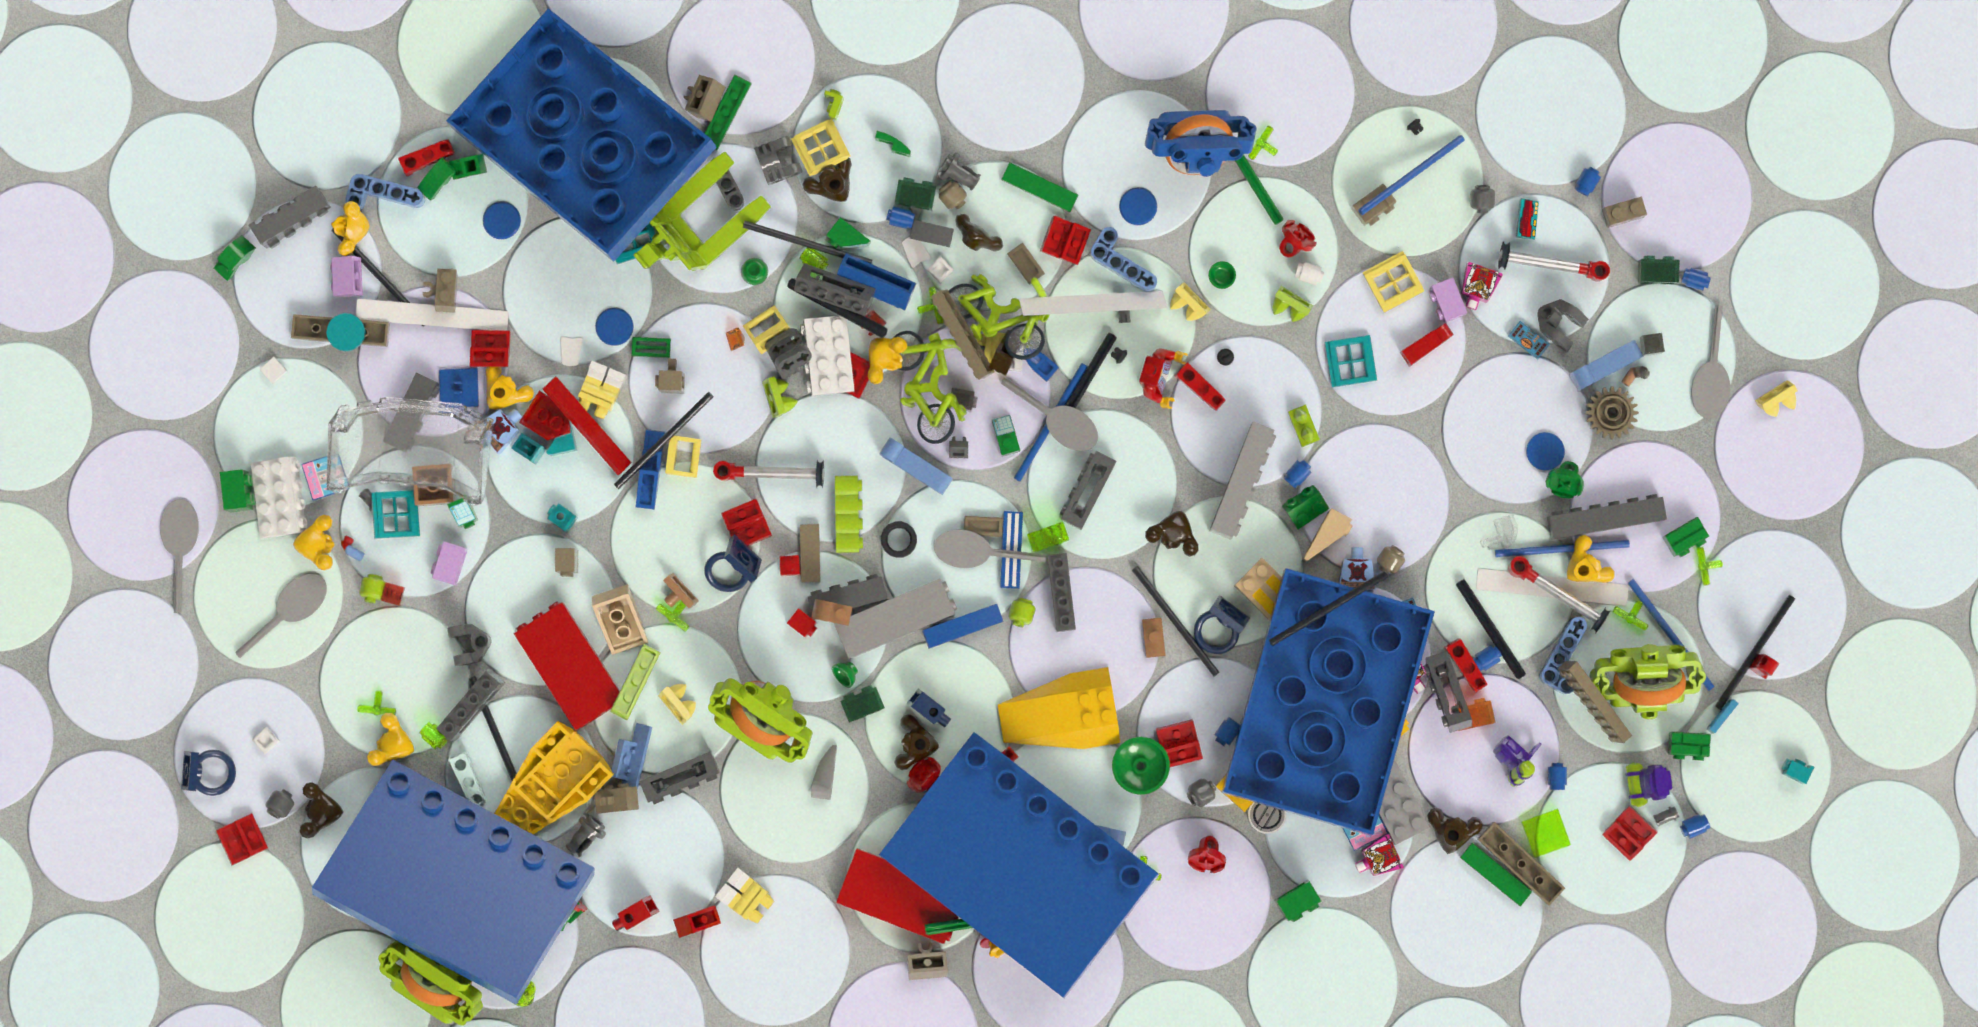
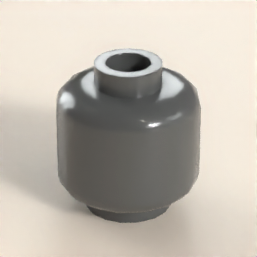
(1482, 198)
(1201, 792)
(279, 804)

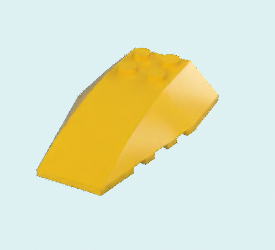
(1064, 713)
(553, 780)

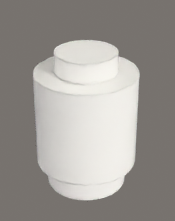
(1309, 273)

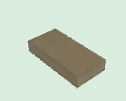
(1025, 263)
(984, 525)

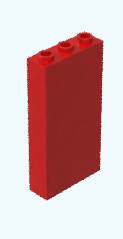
(568, 665)
(889, 895)

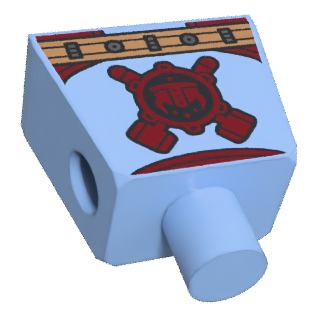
(504, 429)
(1356, 569)

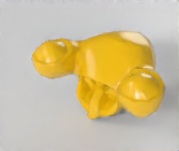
(351, 226)
(885, 354)
(502, 391)
(315, 543)
(1584, 566)
(392, 744)

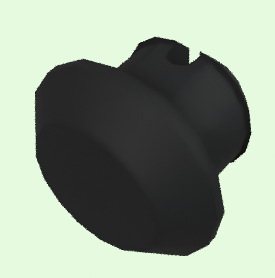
(1414, 126)
(1119, 356)
(1225, 357)

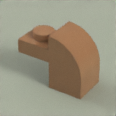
(831, 612)

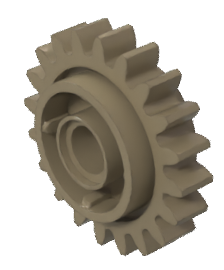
(1623, 409)

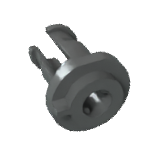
(958, 171)
(586, 834)

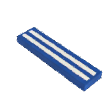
(1011, 541)

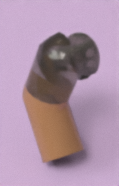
(1635, 372)

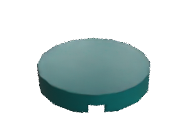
(346, 332)

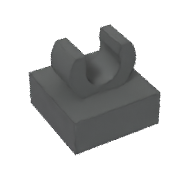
(958, 449)

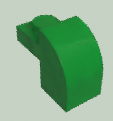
(468, 166)
(233, 256)

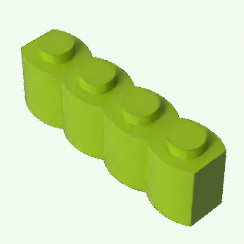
(847, 514)

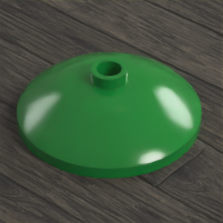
(1155, 765)

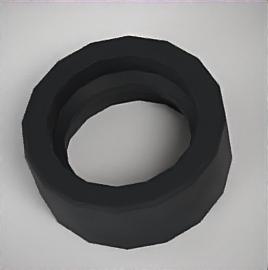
(884, 539)

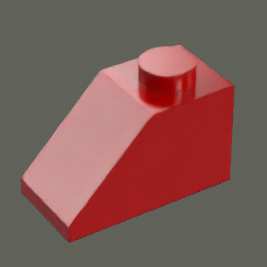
(697, 921)

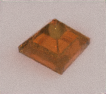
(735, 338)

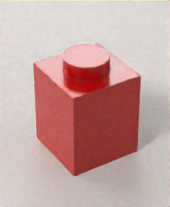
(790, 565)
(802, 623)

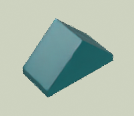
(563, 444)
(528, 448)

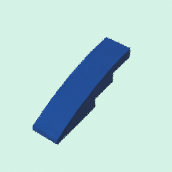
(649, 473)
(962, 626)

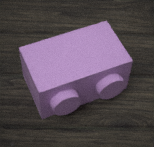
(346, 276)
(1448, 300)
(449, 563)

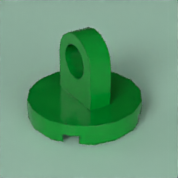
(1565, 482)

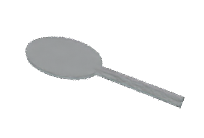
(1711, 381)
(1064, 423)
(179, 534)
(969, 549)
(294, 604)

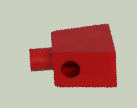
(640, 911)

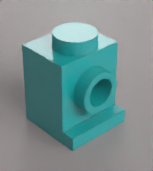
(568, 520)
(1797, 771)

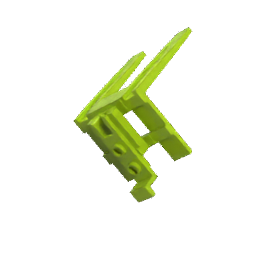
(682, 239)

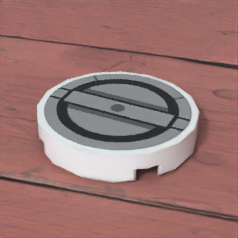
(1265, 818)

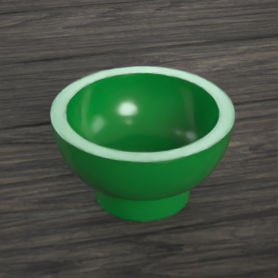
(754, 271)
(1222, 275)
(845, 673)

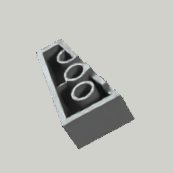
(290, 217)

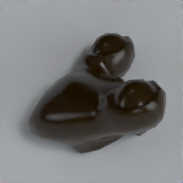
(833, 183)
(975, 236)
(1174, 531)
(917, 743)
(320, 809)
(1454, 831)

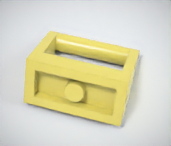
(761, 340)
(672, 455)

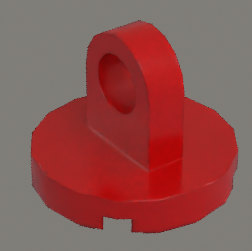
(1298, 236)
(923, 775)
(1207, 858)

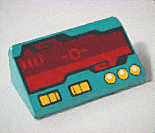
(1527, 219)

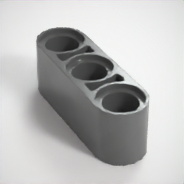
(731, 191)

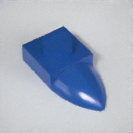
(1043, 366)

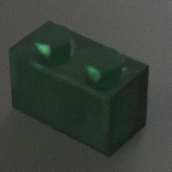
(915, 194)
(1658, 270)
(862, 704)

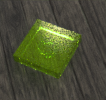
(1546, 833)

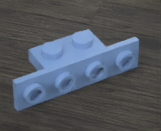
(631, 756)

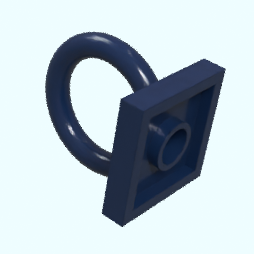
(741, 559)
(1229, 617)
(193, 772)

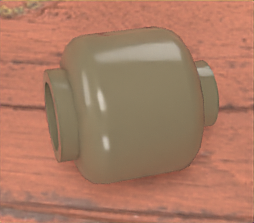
(952, 195)
(1391, 559)

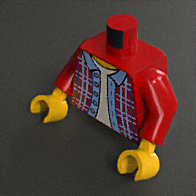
(1155, 375)

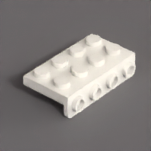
(831, 359)
(278, 497)

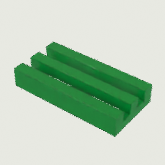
(648, 347)

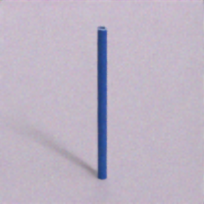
(1410, 175)
(1044, 433)
(1559, 548)
(1661, 622)

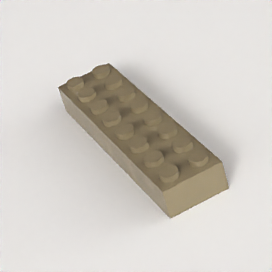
(315, 328)
(962, 333)
(1594, 701)
(1521, 863)

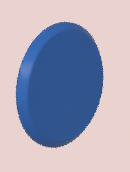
(1138, 206)
(501, 220)
(614, 326)
(1545, 451)

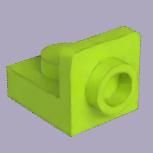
(835, 106)

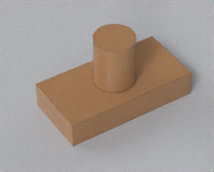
(679, 592)
(1153, 637)

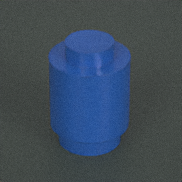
(1587, 181)
(900, 217)
(1696, 279)
(1298, 473)
(1487, 658)
(1227, 732)
(1557, 776)
(1695, 826)

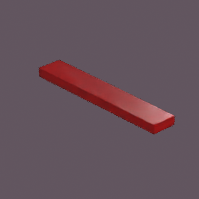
(586, 425)

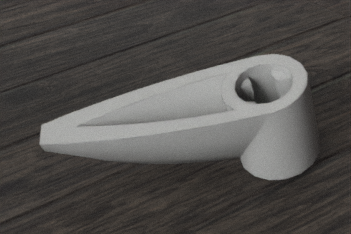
(824, 775)

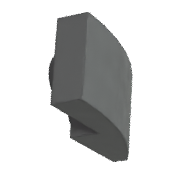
(931, 233)

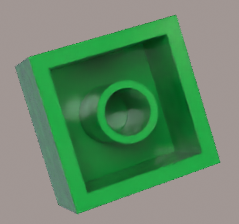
(237, 490)
(1298, 901)

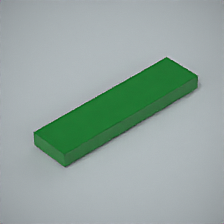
(727, 109)
(1039, 187)
(1496, 874)

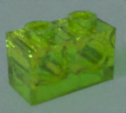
(1048, 537)

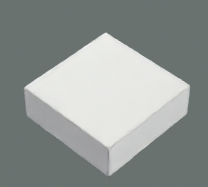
(940, 269)
(273, 370)
(265, 740)

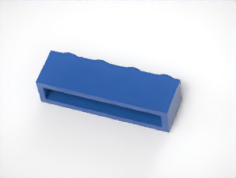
(889, 286)

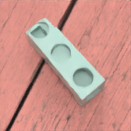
(467, 778)

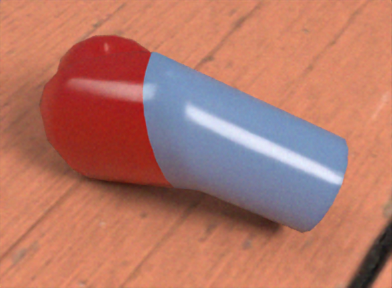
(350, 550)

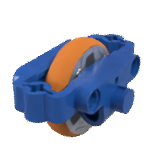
(1200, 139)

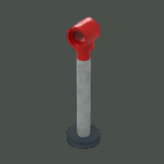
(1552, 263)
(771, 472)
(1556, 591)

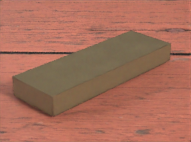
(810, 553)

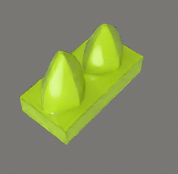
(1286, 298)
(773, 389)
(1303, 425)

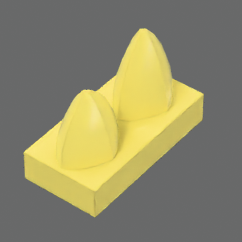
(1183, 296)
(1782, 393)
(671, 698)

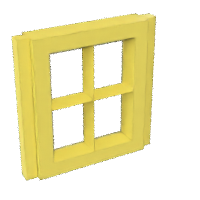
(836, 140)
(1385, 266)

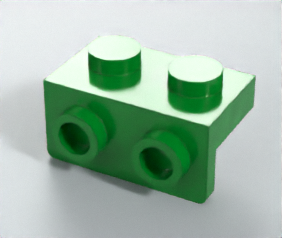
(1305, 506)

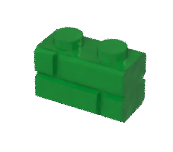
(1685, 537)
(1689, 744)

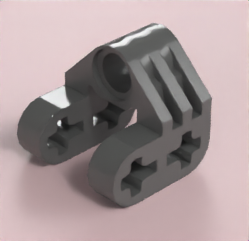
(770, 163)
(1549, 324)
(787, 354)
(470, 629)

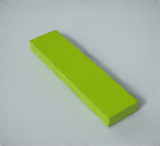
(635, 682)

